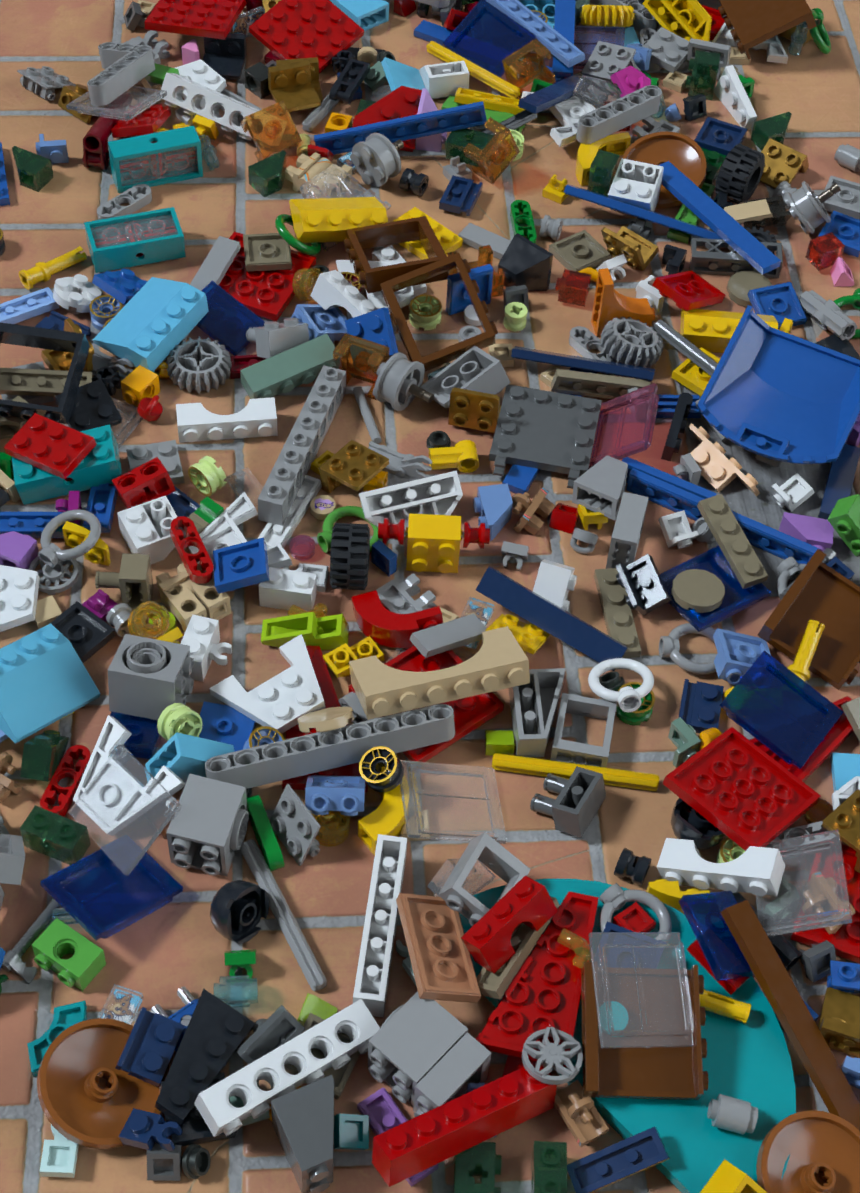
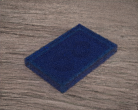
(227, 319)
(714, 935)

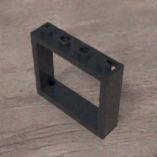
(51, 340)

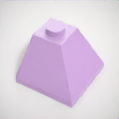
(431, 142)

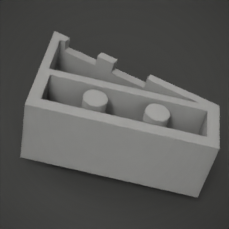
(534, 710)

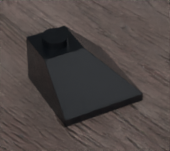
(526, 265)

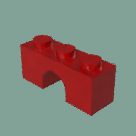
(491, 936)

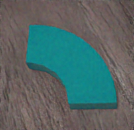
(64, 1017)

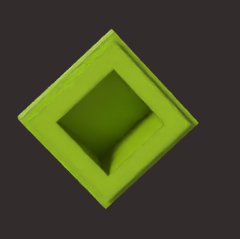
(499, 742)
(317, 1007)

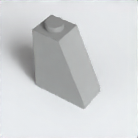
(602, 487)

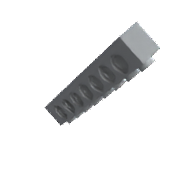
(301, 446)

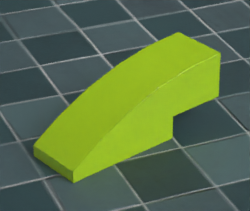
(326, 631)

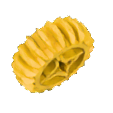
(607, 15)

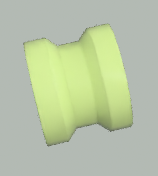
(515, 316)

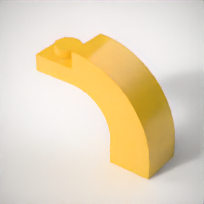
(586, 153)
(385, 820)

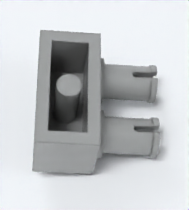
(278, 337)

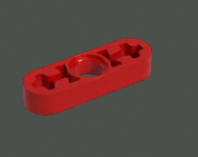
(190, 560)
(64, 770)

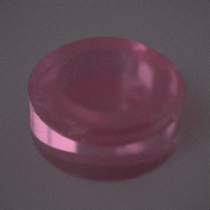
(302, 547)

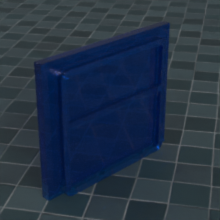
(488, 37)
(735, 596)
(781, 710)
(105, 898)

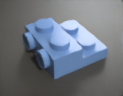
(321, 321)
(736, 654)
(335, 794)

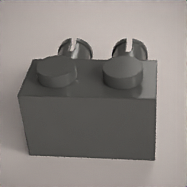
(577, 800)

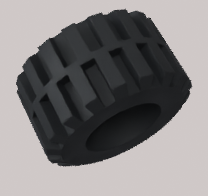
(740, 173)
(349, 556)

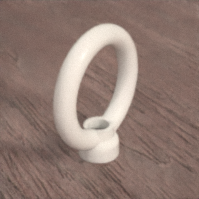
(627, 697)

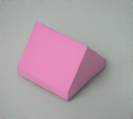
(190, 52)
(841, 274)

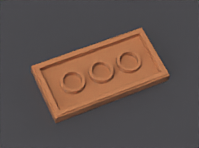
(436, 949)

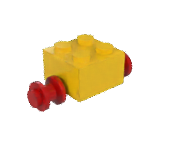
(433, 540)

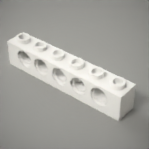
(176, 84)
(380, 923)
(214, 1102)

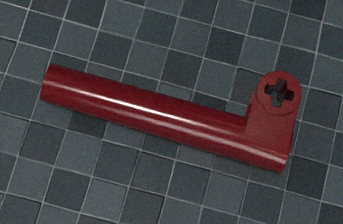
(96, 143)

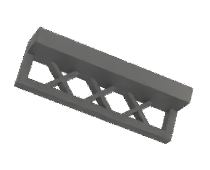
(721, 263)

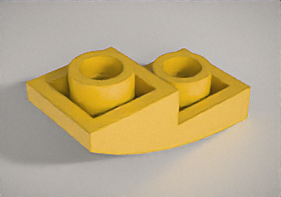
(76, 534)
(339, 658)
(669, 892)

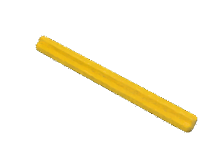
(475, 71)
(564, 769)

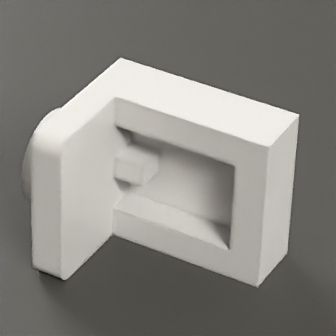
(646, 290)
(792, 492)
(677, 530)

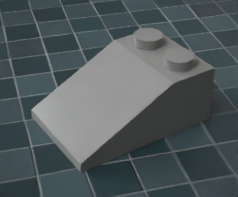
(471, 371)

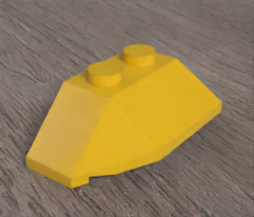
(681, 17)

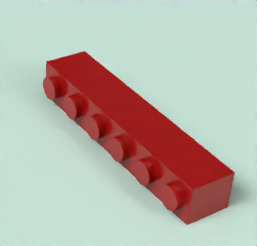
(460, 1124)

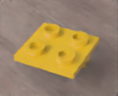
(527, 635)

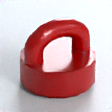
(150, 408)

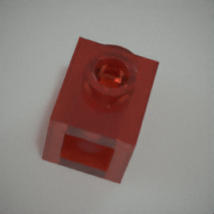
(824, 251)
(573, 287)

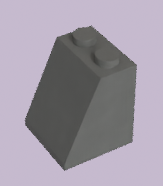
(306, 1133)

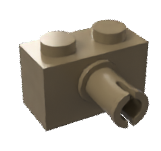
(133, 580)

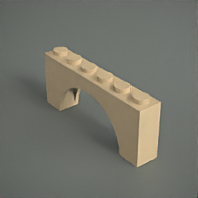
(392, 691)

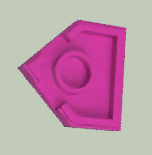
(630, 80)

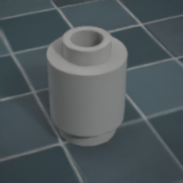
(848, 157)
(732, 1114)

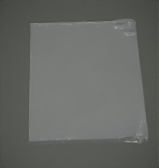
(124, 809)

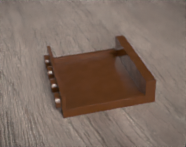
(762, 19)
(833, 601)
(642, 1072)

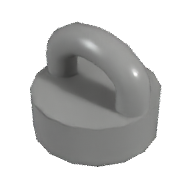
(704, 532)
(585, 536)

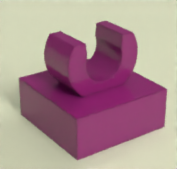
(72, 503)
(100, 604)

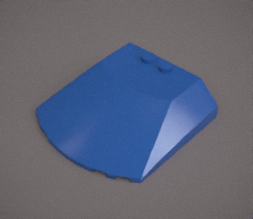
(782, 394)

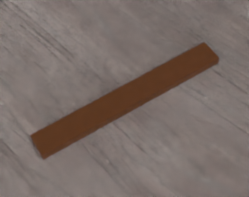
(792, 1012)

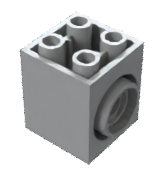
(149, 676)
(208, 825)
(412, 1044)

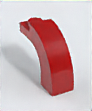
(390, 627)

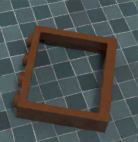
(389, 234)
(454, 351)

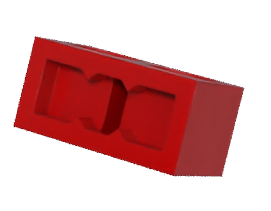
(144, 483)

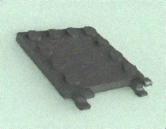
(545, 431)

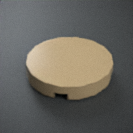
(326, 719)

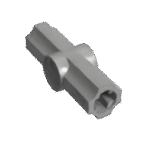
(828, 315)

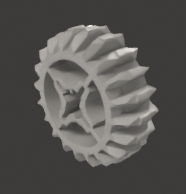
(631, 342)
(199, 365)

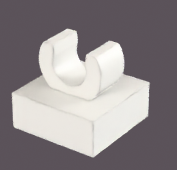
(615, 266)

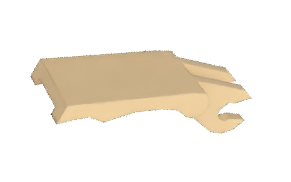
(749, 211)

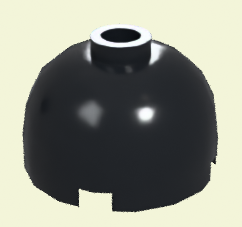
(690, 825)
(238, 910)

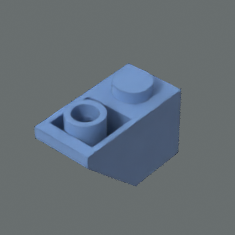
(494, 507)

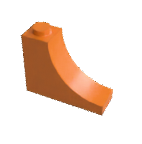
(612, 304)

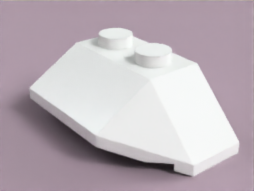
(423, 496)

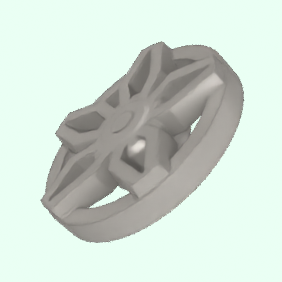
(55, 575)
(552, 1056)

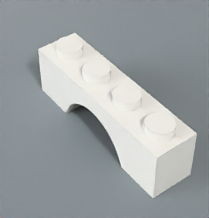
(335, 291)
(199, 424)
(754, 872)

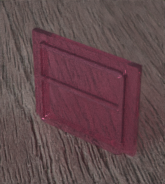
(626, 424)

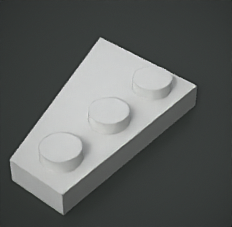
(734, 97)

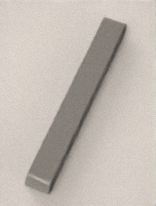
(332, 748)

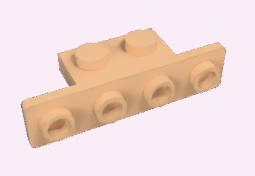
(715, 466)

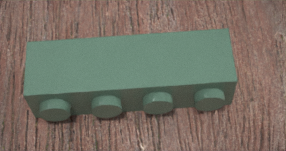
(289, 368)

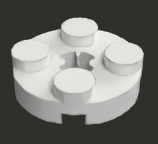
(75, 292)

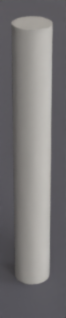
(367, 415)

